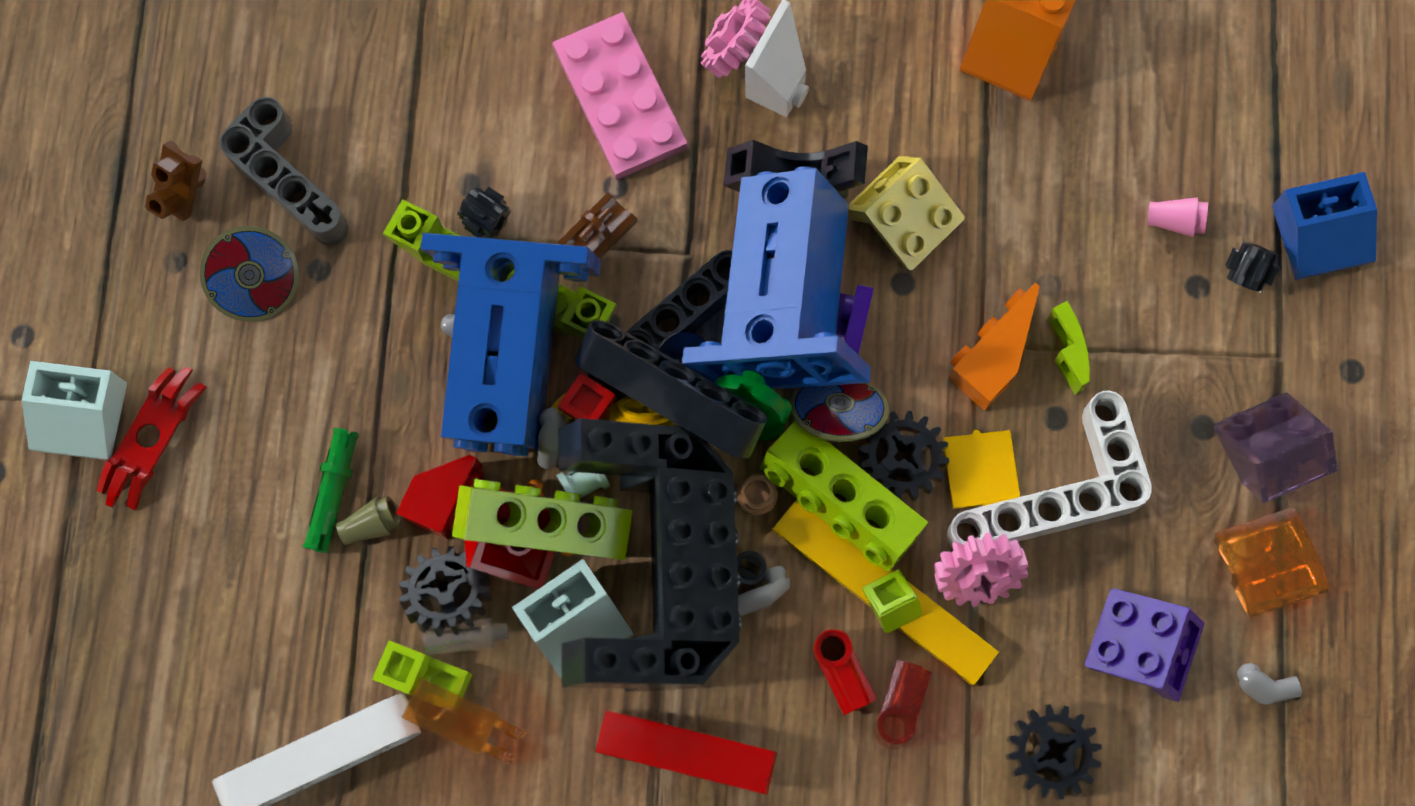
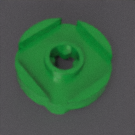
(752, 388)

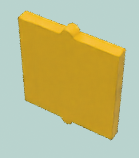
(981, 469)

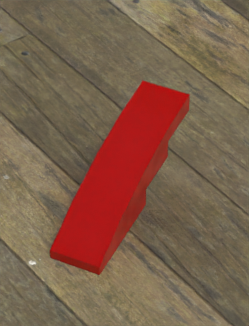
(686, 752)

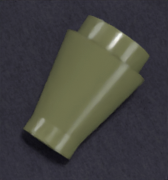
(371, 521)

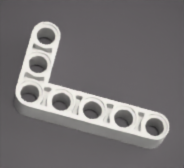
(1066, 498)

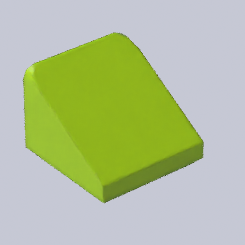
(893, 601)

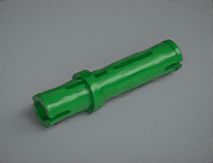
(330, 491)

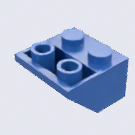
(1328, 225)

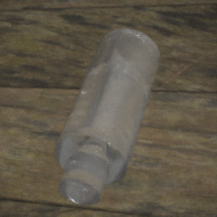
(478, 637)

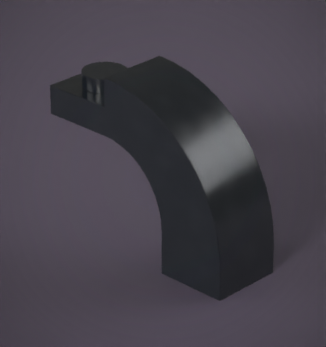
(841, 166)

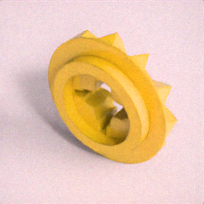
(634, 412)

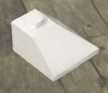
(777, 66)

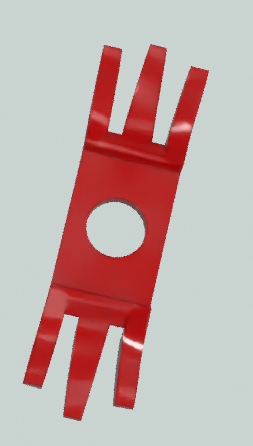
(139, 459)

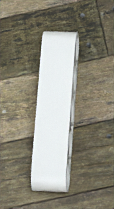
(318, 755)

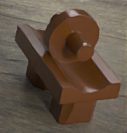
(176, 183)
(600, 226)

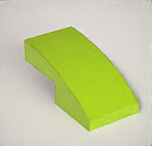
(1074, 358)
(404, 667)

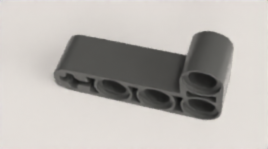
(287, 180)

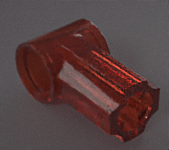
(902, 701)

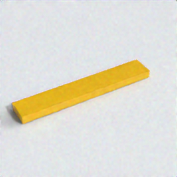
(936, 628)

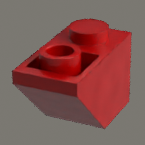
(434, 495)

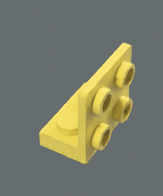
(907, 210)

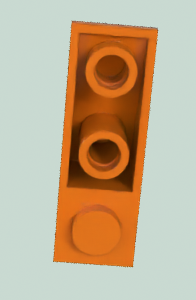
(995, 359)

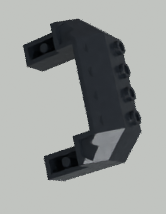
(690, 556)

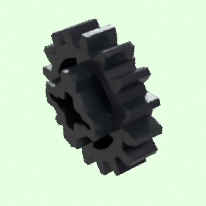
(917, 445)
(425, 593)
(1065, 768)

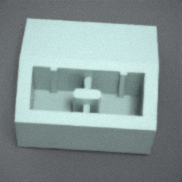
(72, 410)
(569, 610)

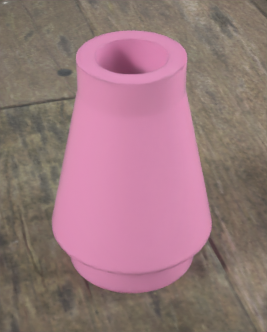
(1179, 216)

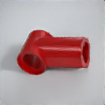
(845, 675)

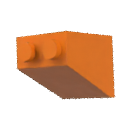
(1016, 42)

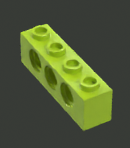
(839, 475)
(477, 520)

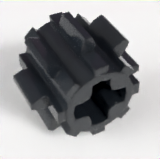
(484, 212)
(1252, 266)

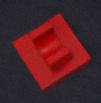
(586, 399)

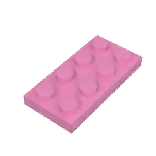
(620, 96)

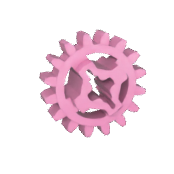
(735, 37)
(981, 569)

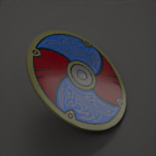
(249, 273)
(840, 411)

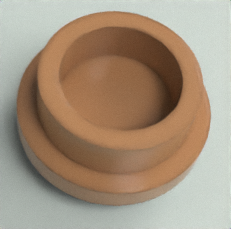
(757, 494)

